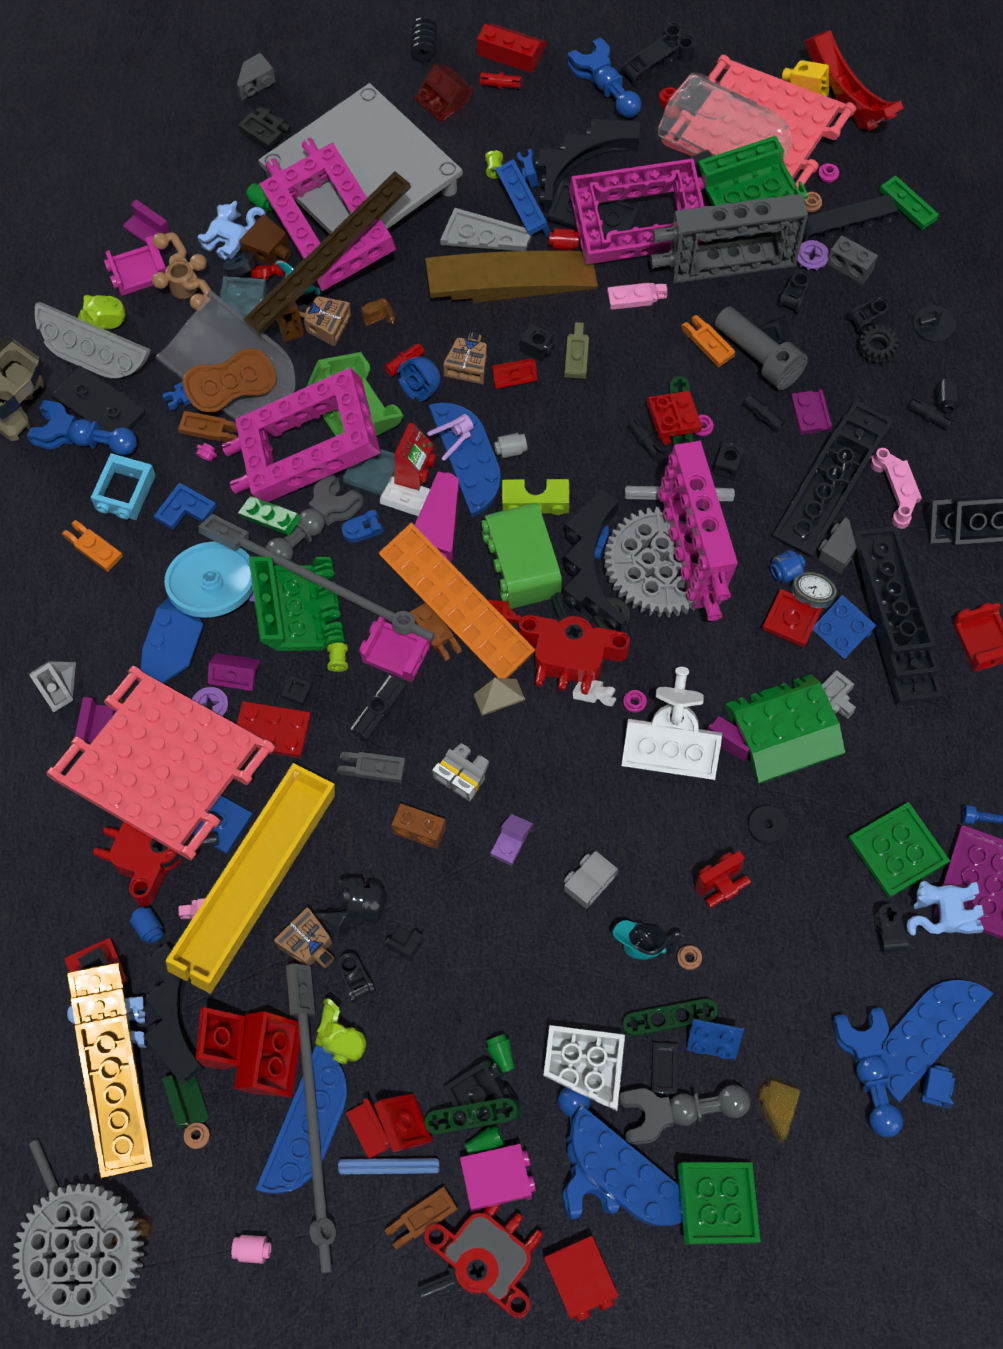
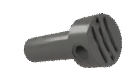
(780, 363)

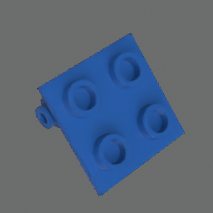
(844, 627)
(714, 1039)

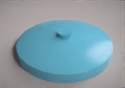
(209, 580)

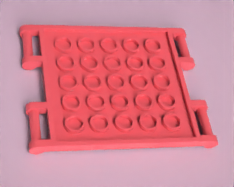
(803, 110)
(161, 762)

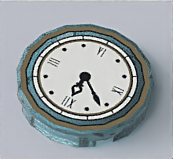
(814, 589)

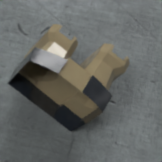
(18, 381)

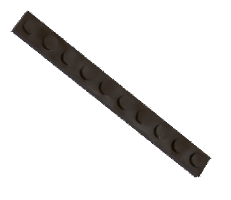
(327, 253)

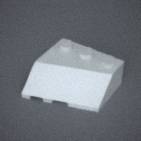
(586, 1062)

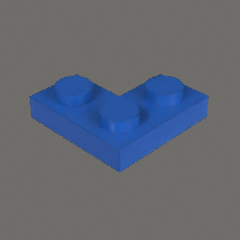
(182, 502)

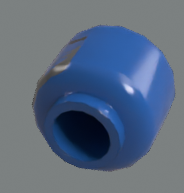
(787, 566)

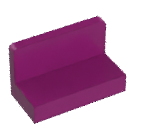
(145, 222)
(233, 671)
(92, 719)
(731, 738)

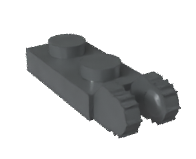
(373, 766)

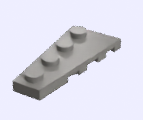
(478, 231)

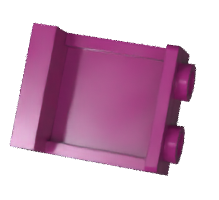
(135, 268)
(392, 651)
(497, 1177)

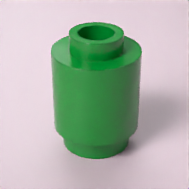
(257, 197)

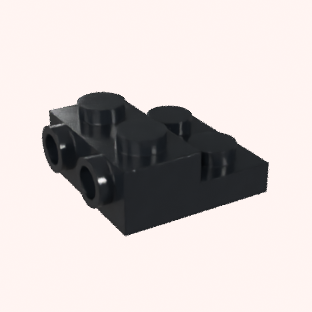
(479, 1085)

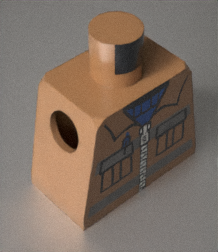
(326, 318)
(467, 359)
(306, 940)

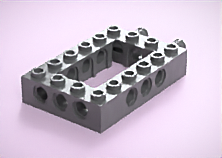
(689, 261)

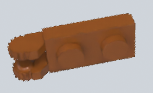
(207, 427)
(431, 621)
(419, 1218)

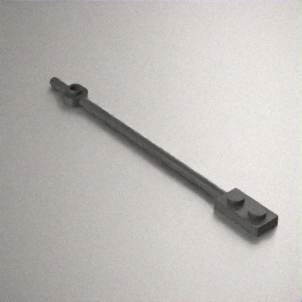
(235, 537)
(302, 1004)

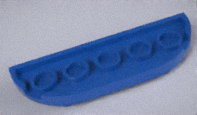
(472, 460)
(929, 1031)
(290, 1158)
(624, 1172)

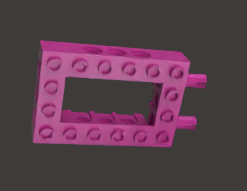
(302, 177)
(594, 188)
(356, 444)
(713, 550)

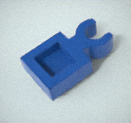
(177, 397)

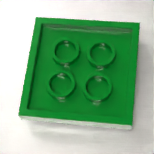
(898, 850)
(718, 1203)

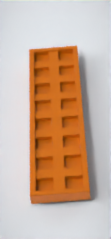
(457, 602)

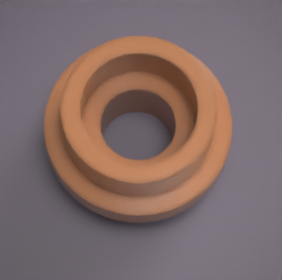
(813, 198)
(692, 950)
(202, 1141)

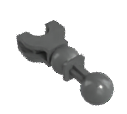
(324, 509)
(681, 1110)

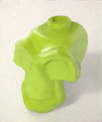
(102, 311)
(341, 1042)

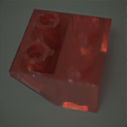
(443, 92)

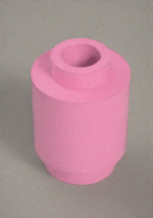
(251, 1249)

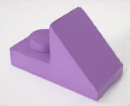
(512, 836)

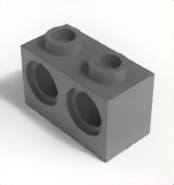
(852, 259)

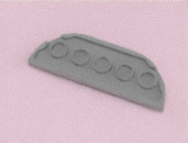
(88, 344)

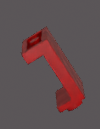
(981, 635)
(581, 1279)

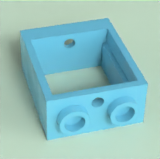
(127, 467)

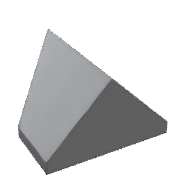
(55, 682)

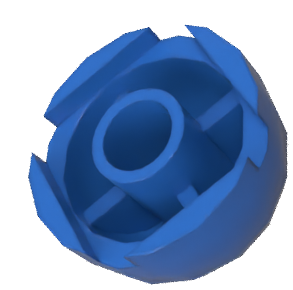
(419, 378)

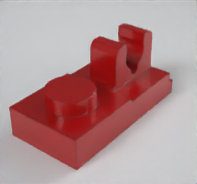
(514, 373)

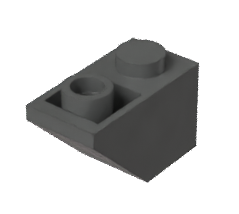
(255, 76)
(840, 548)

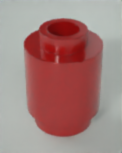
(563, 239)

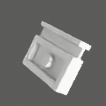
(404, 498)

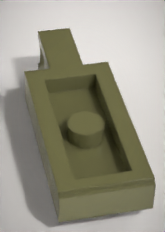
(577, 353)

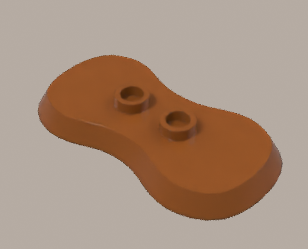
(216, 385)

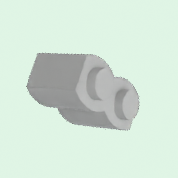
(590, 879)

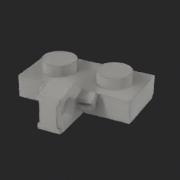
(836, 689)

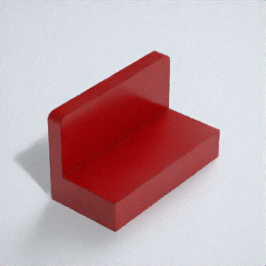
(369, 1129)

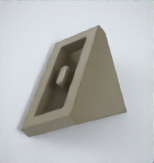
(498, 695)

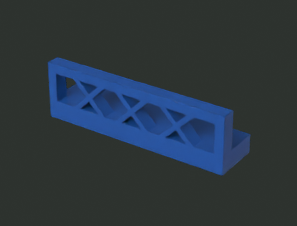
(522, 198)

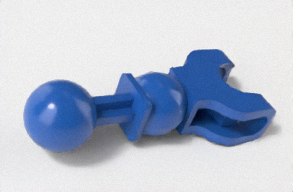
(599, 70)
(67, 430)
(871, 1068)
(569, 1103)

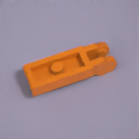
(709, 341)
(93, 547)

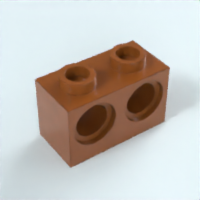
(419, 826)

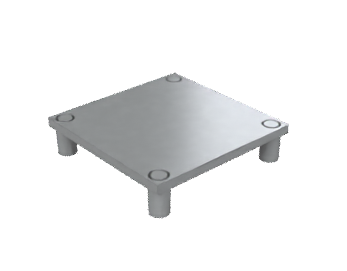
(374, 144)

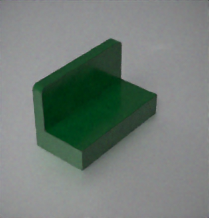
(185, 1102)

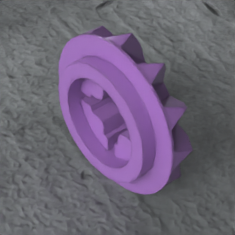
(820, 251)
(216, 696)

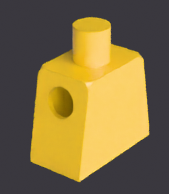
(809, 76)

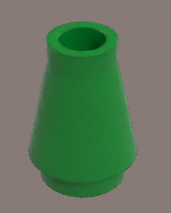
(501, 1052)
(485, 1141)

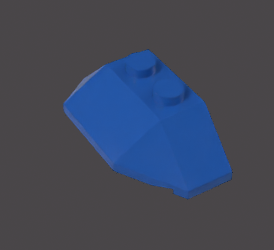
(170, 642)

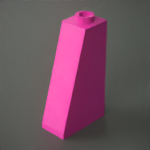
(439, 513)

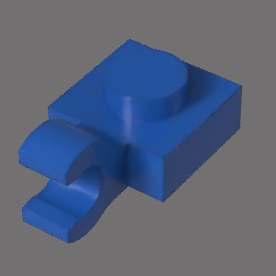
(529, 171)

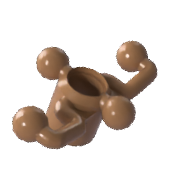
(179, 272)

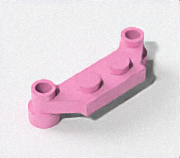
(901, 482)

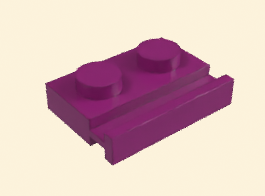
(810, 412)

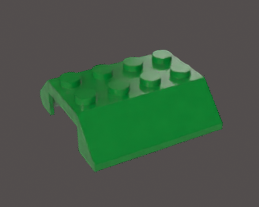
(748, 174)
(293, 609)
(787, 728)

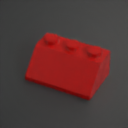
(510, 47)
(268, 1055)

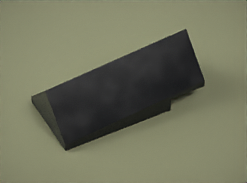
(964, 520)

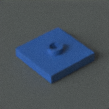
(232, 823)

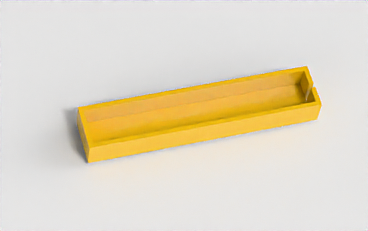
(250, 878)

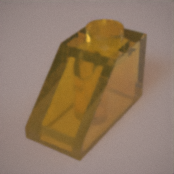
(779, 1107)

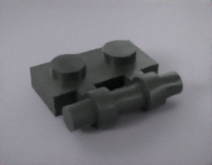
(261, 131)

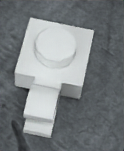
(596, 692)

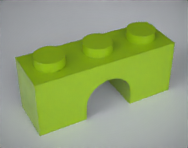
(552, 500)

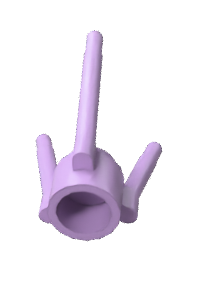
(459, 426)

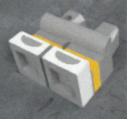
(460, 773)

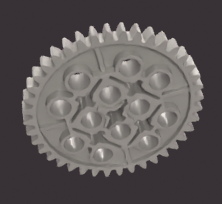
(624, 562)
(107, 1287)

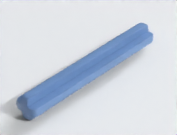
(388, 1166)

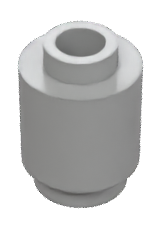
(510, 445)

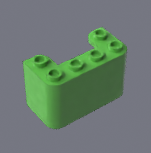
(522, 555)

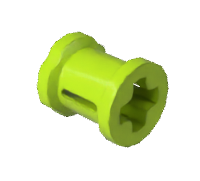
(494, 160)
(337, 657)

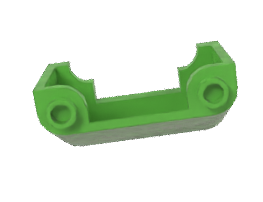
(382, 417)

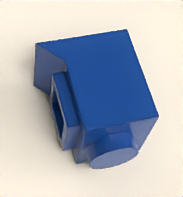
(938, 1087)

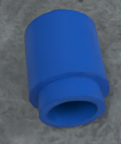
(146, 925)

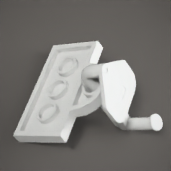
(673, 743)

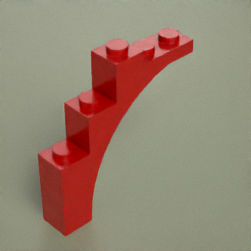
(846, 86)

